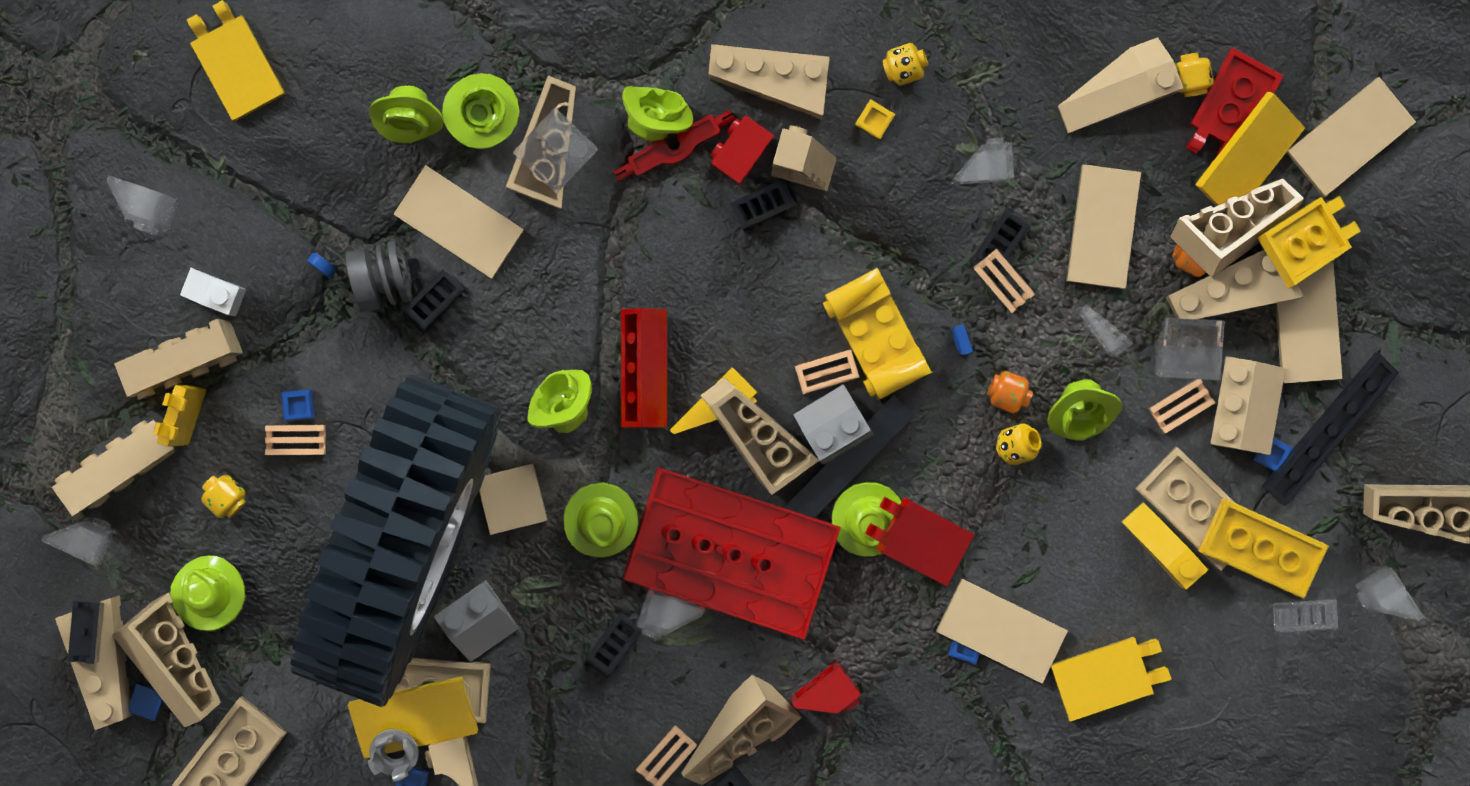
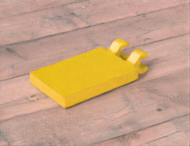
(235, 63)
(1307, 240)
(180, 416)
(1107, 677)

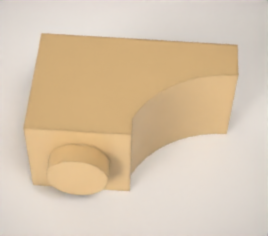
(453, 760)

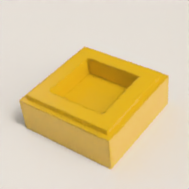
(874, 119)

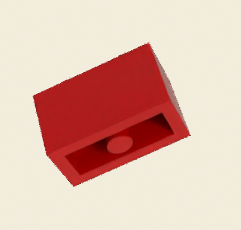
(741, 150)

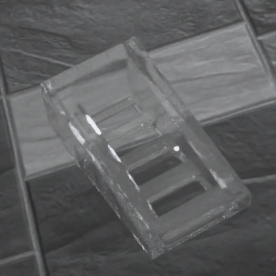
(1108, 336)
(1286, 615)

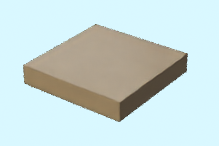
(512, 499)

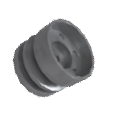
(378, 276)

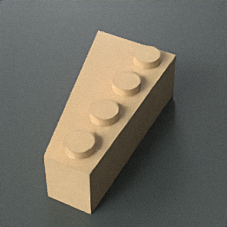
(1231, 229)
(178, 359)
(1425, 508)
(168, 660)

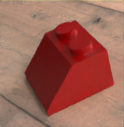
(828, 692)

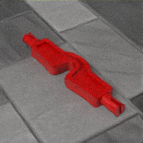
(660, 153)

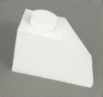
(213, 292)

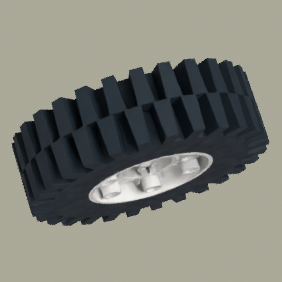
(394, 540)

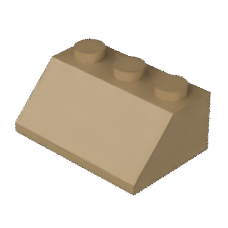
(1248, 405)

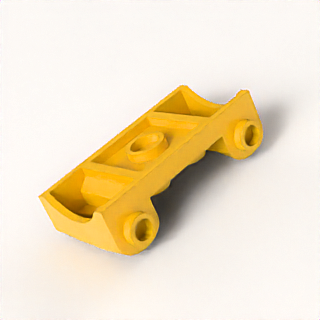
(876, 334)

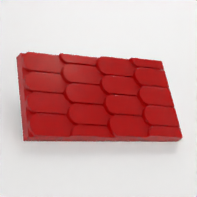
(731, 553)

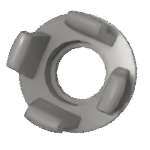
(382, 763)

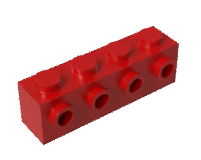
(645, 368)

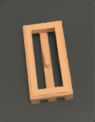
(1020, 299)
(851, 364)
(1203, 392)
(269, 440)
(649, 776)

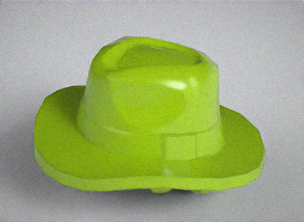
(480, 111)
(655, 112)
(405, 115)
(561, 401)
(1083, 411)
(854, 513)
(600, 520)
(208, 593)

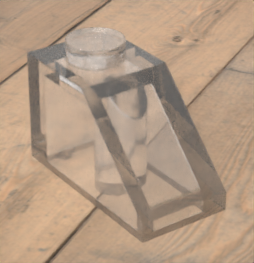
(988, 164)
(84, 540)
(1387, 595)

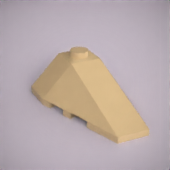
(1130, 81)
(747, 719)

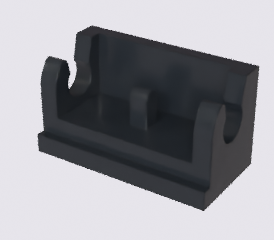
(85, 632)

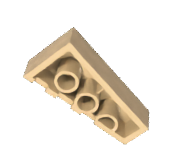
(773, 75)
(803, 159)
(522, 180)
(1236, 288)
(764, 444)
(111, 469)
(105, 682)

